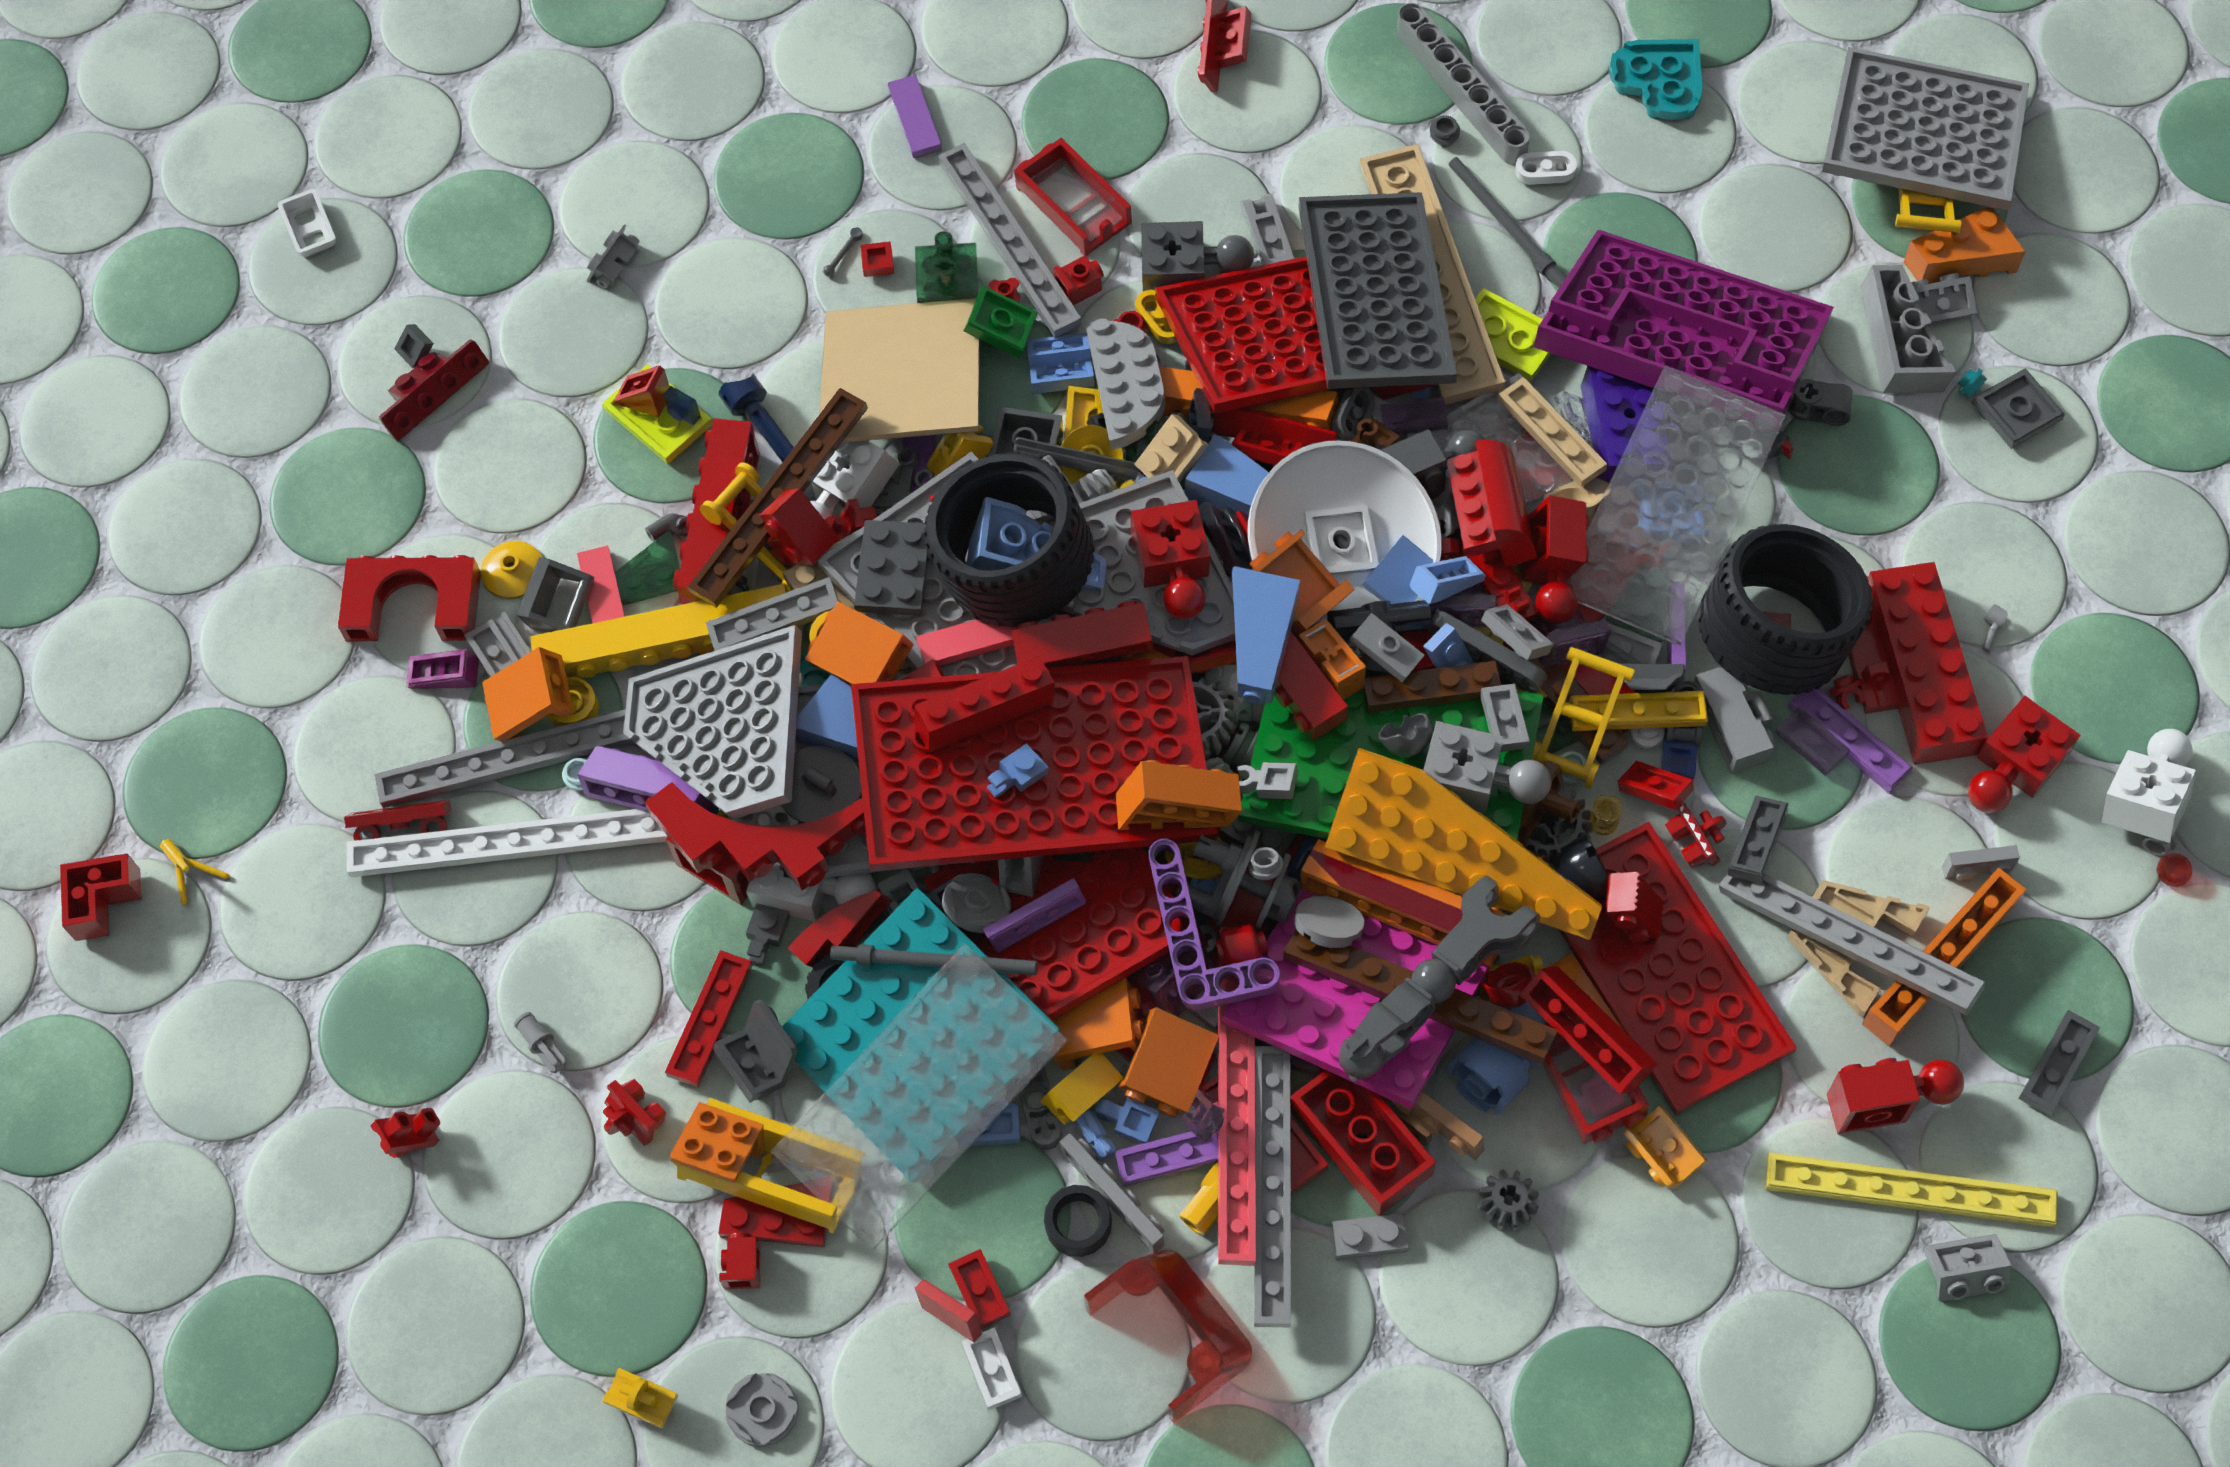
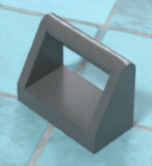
(541, 593)

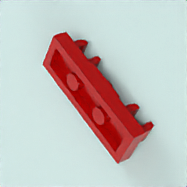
(1504, 584)
(398, 818)

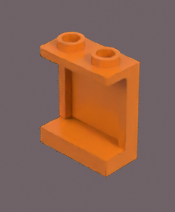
(1317, 586)
(857, 647)
(527, 693)
(1101, 1024)
(1168, 1063)

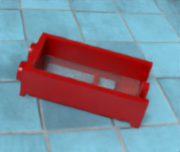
(1073, 196)
(1588, 1097)

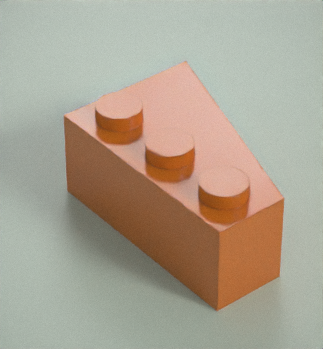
(1979, 249)
(1178, 793)

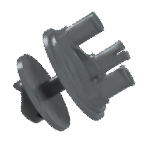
(1278, 896)

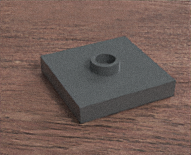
(2018, 408)

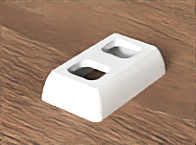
(300, 203)

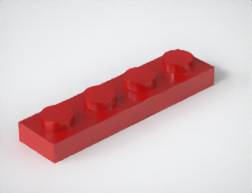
(709, 1018)

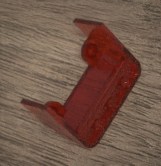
(1223, 1346)

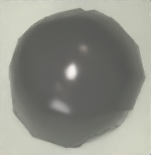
(1410, 737)

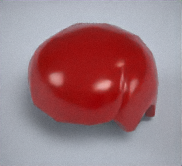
(1507, 983)

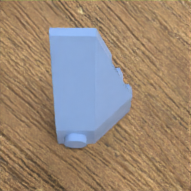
(1009, 537)

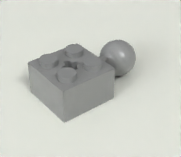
(1469, 766)

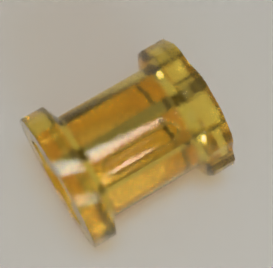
(1606, 823)

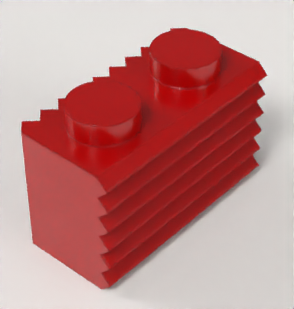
(1634, 906)

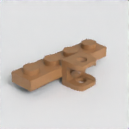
(1431, 1118)

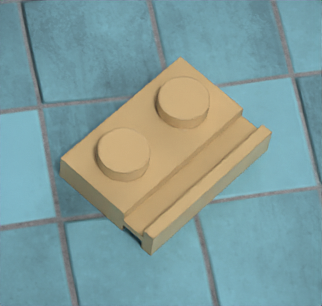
(1173, 448)

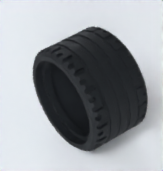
(1806, 568)
(1039, 583)

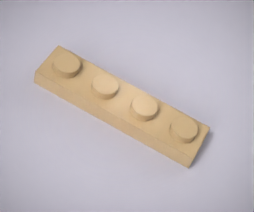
(1552, 432)

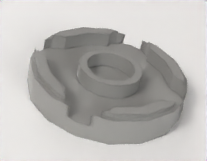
(975, 901)
(1329, 921)
(761, 1409)

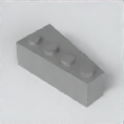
(1901, 334)

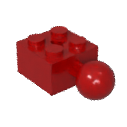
(1561, 549)
(1173, 552)
(2020, 752)
(1889, 1092)

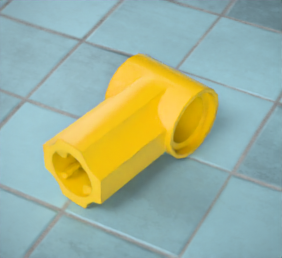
(1203, 1208)

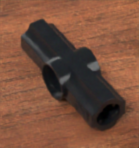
(1400, 617)

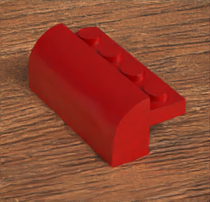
(1491, 503)

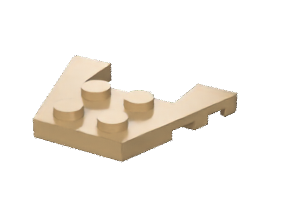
(1868, 909)

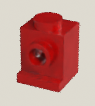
(1079, 279)
(741, 1262)

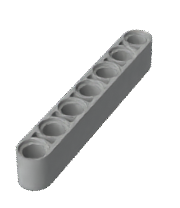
(1462, 83)

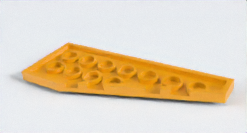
(1426, 832)

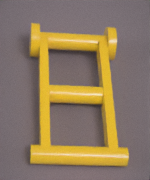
(1906, 220)
(716, 513)
(1583, 715)

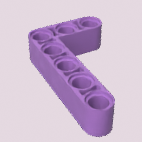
(1189, 941)

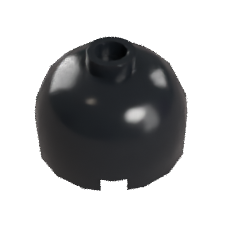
(1584, 868)

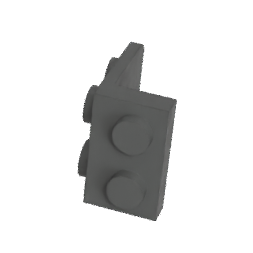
(759, 1054)

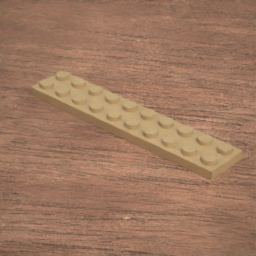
(1473, 354)

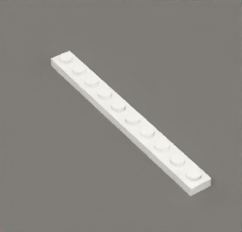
(502, 842)

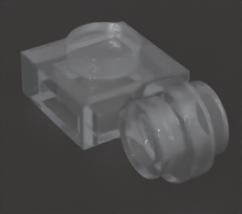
(1573, 411)

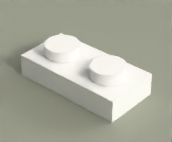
(992, 1369)

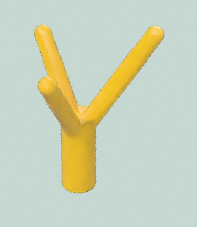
(182, 864)

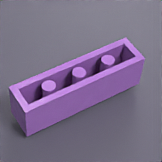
(630, 779)

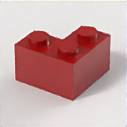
(796, 529)
(91, 887)

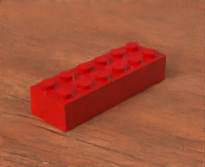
(727, 446)
(1926, 664)

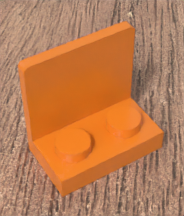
(718, 1142)

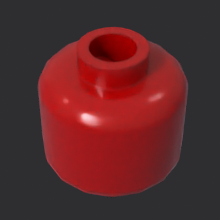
(1240, 944)

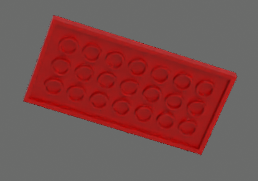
(1679, 992)

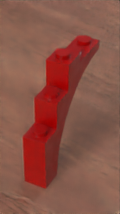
(753, 848)

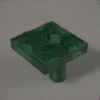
(946, 270)

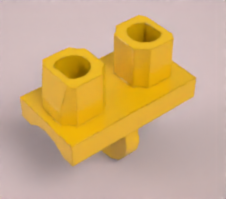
(640, 1398)

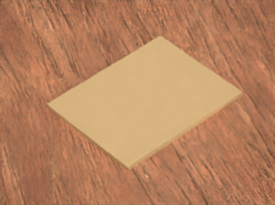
(906, 365)

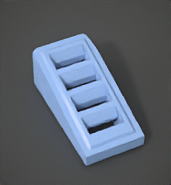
(1442, 579)

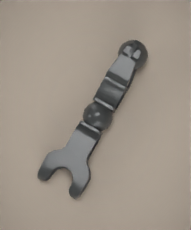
(1402, 1013)

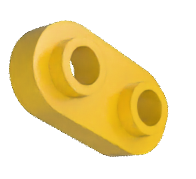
(1154, 319)

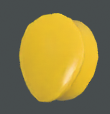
(583, 700)

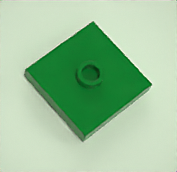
(1000, 321)

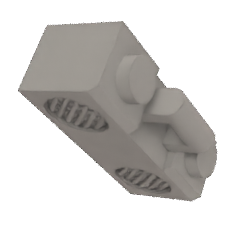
(1732, 723)

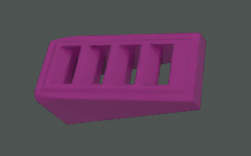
(463, 670)

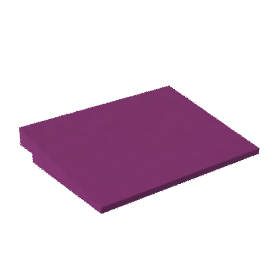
(1651, 309)

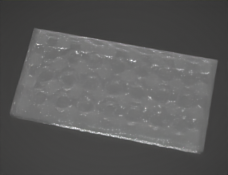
(1674, 504)
(919, 1096)

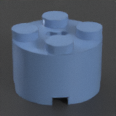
(1489, 1075)

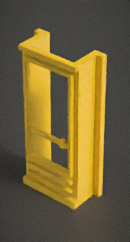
(763, 1191)

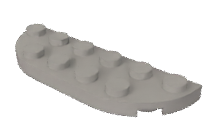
(1126, 379)

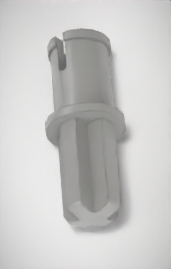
(540, 1042)

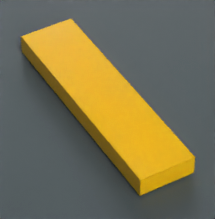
(1646, 710)

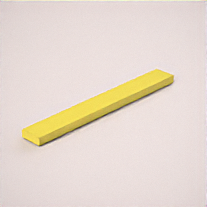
(1911, 1190)

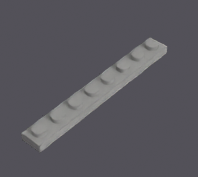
(1010, 240)
(500, 759)
(1857, 940)
(1273, 1188)

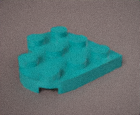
(1661, 73)

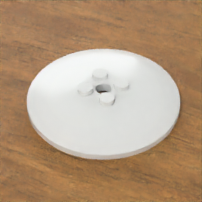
(1349, 493)

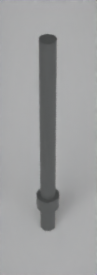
(1543, 262)
(868, 955)

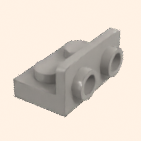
(1946, 299)
(1969, 1267)

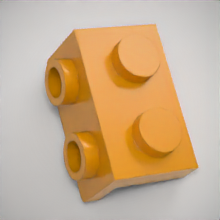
(1665, 1149)

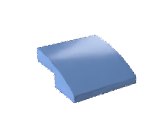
(1060, 363)

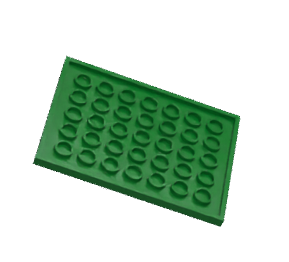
(1329, 760)

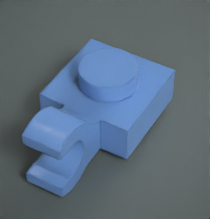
(1018, 769)
(1133, 1120)

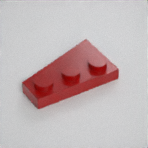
(769, 1224)

